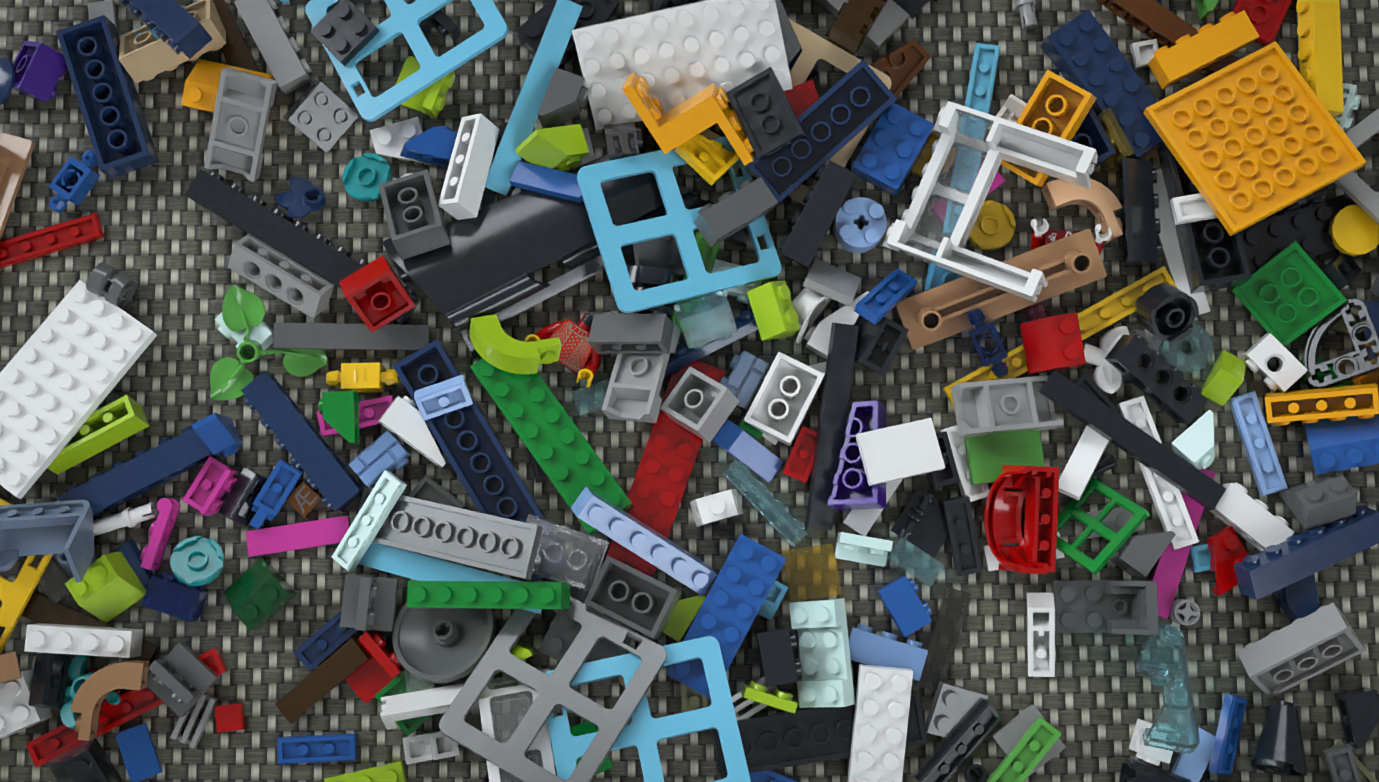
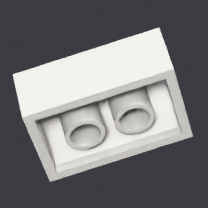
(784, 398)

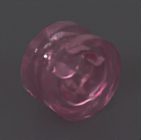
(1036, 311)

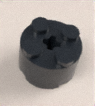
(1166, 312)

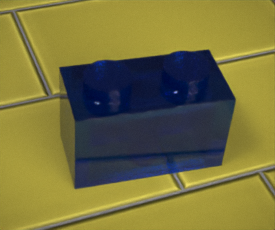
(174, 597)

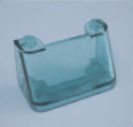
(1168, 665)

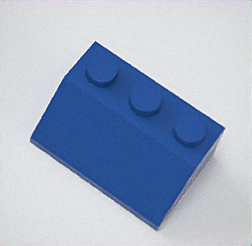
(1343, 443)

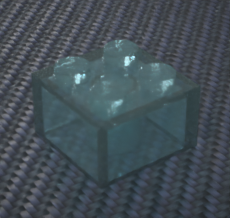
(706, 319)

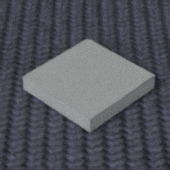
(832, 282)
(1012, 732)

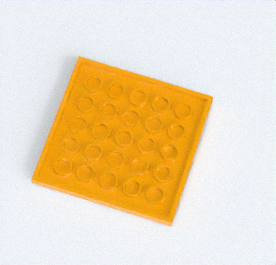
(1254, 138)

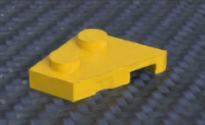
(707, 157)

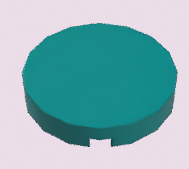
(365, 175)
(197, 561)

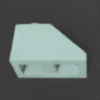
(1197, 442)

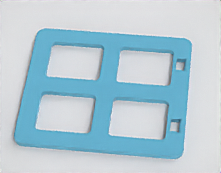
(406, 21)
(676, 223)
(646, 731)

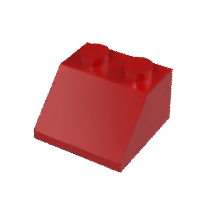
(376, 294)
(1052, 343)

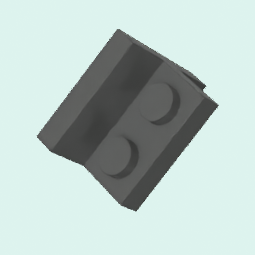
(369, 603)
(180, 679)

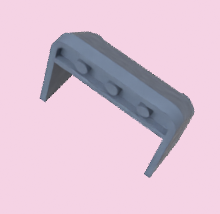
(48, 530)

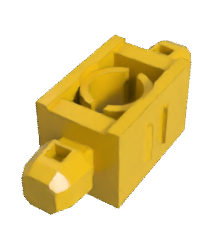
(362, 377)

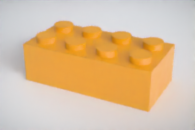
(1055, 109)

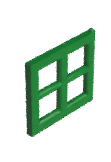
(1094, 524)

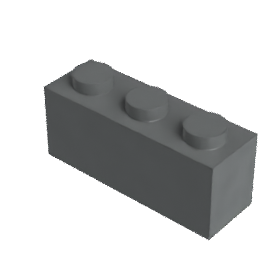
(735, 211)
(631, 333)

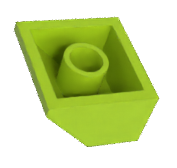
(555, 147)
(774, 310)
(107, 587)

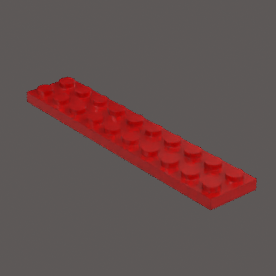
(663, 473)

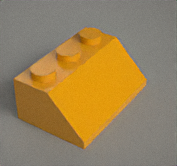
(203, 83)

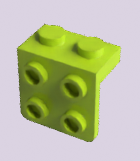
(432, 98)

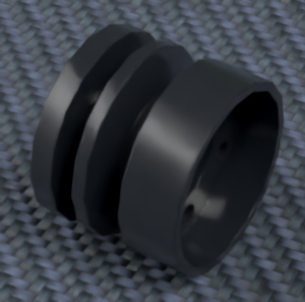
(648, 277)

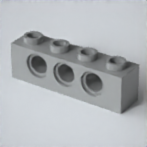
(280, 275)

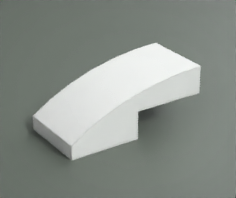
(428, 747)

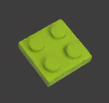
(779, 699)

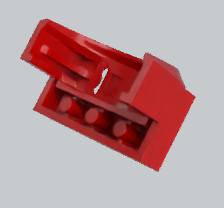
(1003, 518)

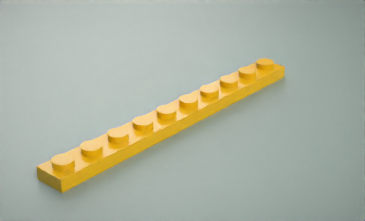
(1090, 322)

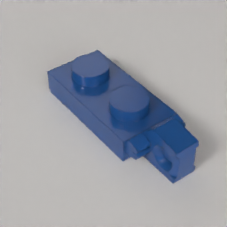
(274, 493)

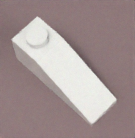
(819, 337)
(408, 425)
(1041, 634)

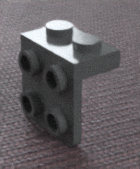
(659, 253)

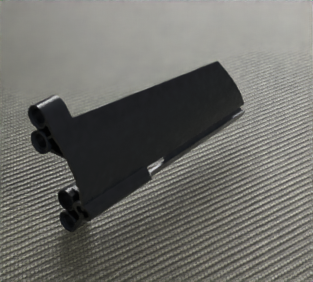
(497, 251)

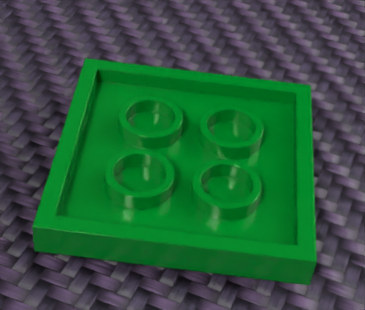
(1289, 294)

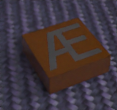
(304, 499)

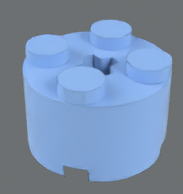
(847, 231)

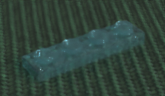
(765, 503)

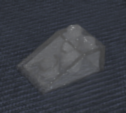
(567, 554)

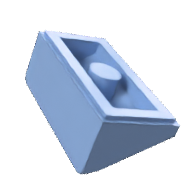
(443, 397)

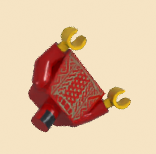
(575, 351)

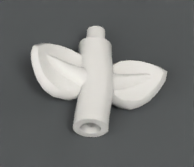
(1106, 375)

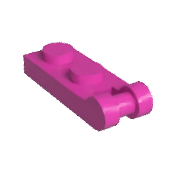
(160, 533)

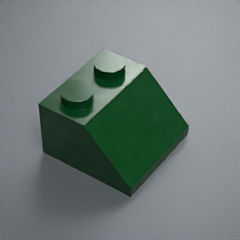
(258, 594)

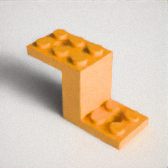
(688, 117)

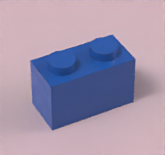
(904, 605)

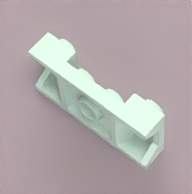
(823, 653)

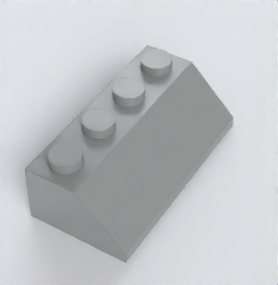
(1300, 650)

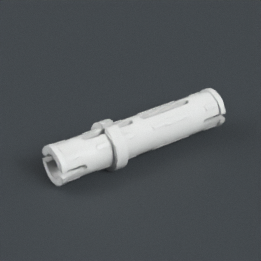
(128, 517)

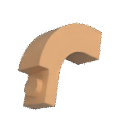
(1096, 199)

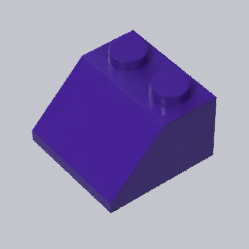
(38, 70)

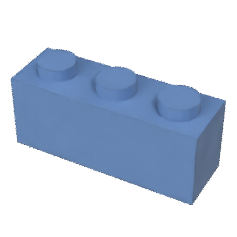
(885, 650)

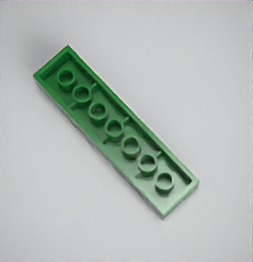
(550, 436)

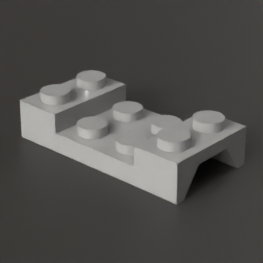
(240, 122)
(637, 385)
(1003, 406)

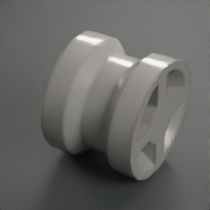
(1190, 612)

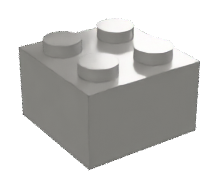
(699, 404)

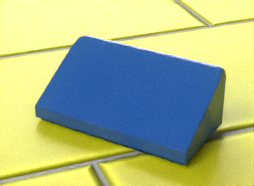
(138, 753)

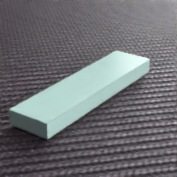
(369, 521)

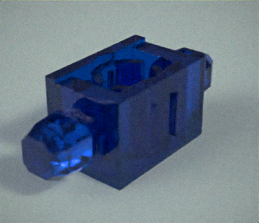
(977, 318)

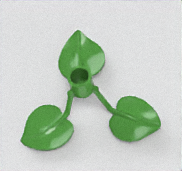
(227, 375)

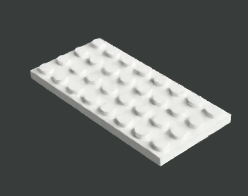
(679, 53)
(62, 381)

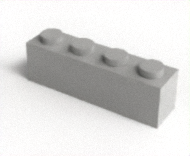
(274, 43)

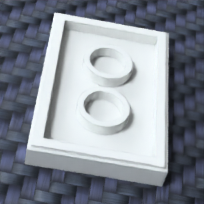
(900, 451)

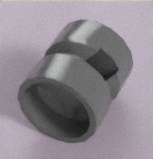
(113, 286)

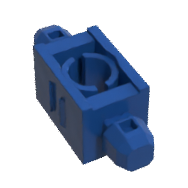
(65, 177)

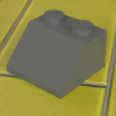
(563, 99)
(1321, 500)
(1142, 552)

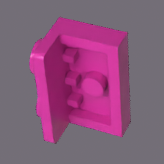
(211, 486)

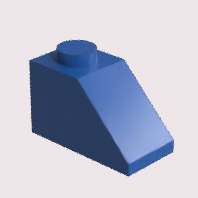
(431, 146)
(218, 434)

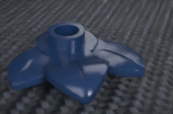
(299, 198)

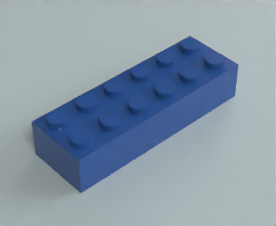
(730, 606)

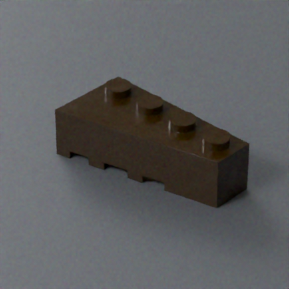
(854, 23)

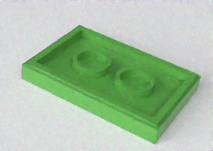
(991, 451)

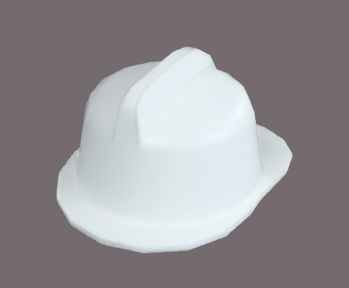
(808, 308)

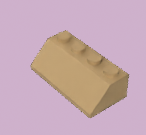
(157, 56)

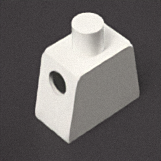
(716, 507)

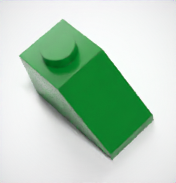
(342, 413)

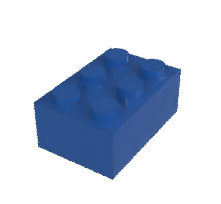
(893, 149)

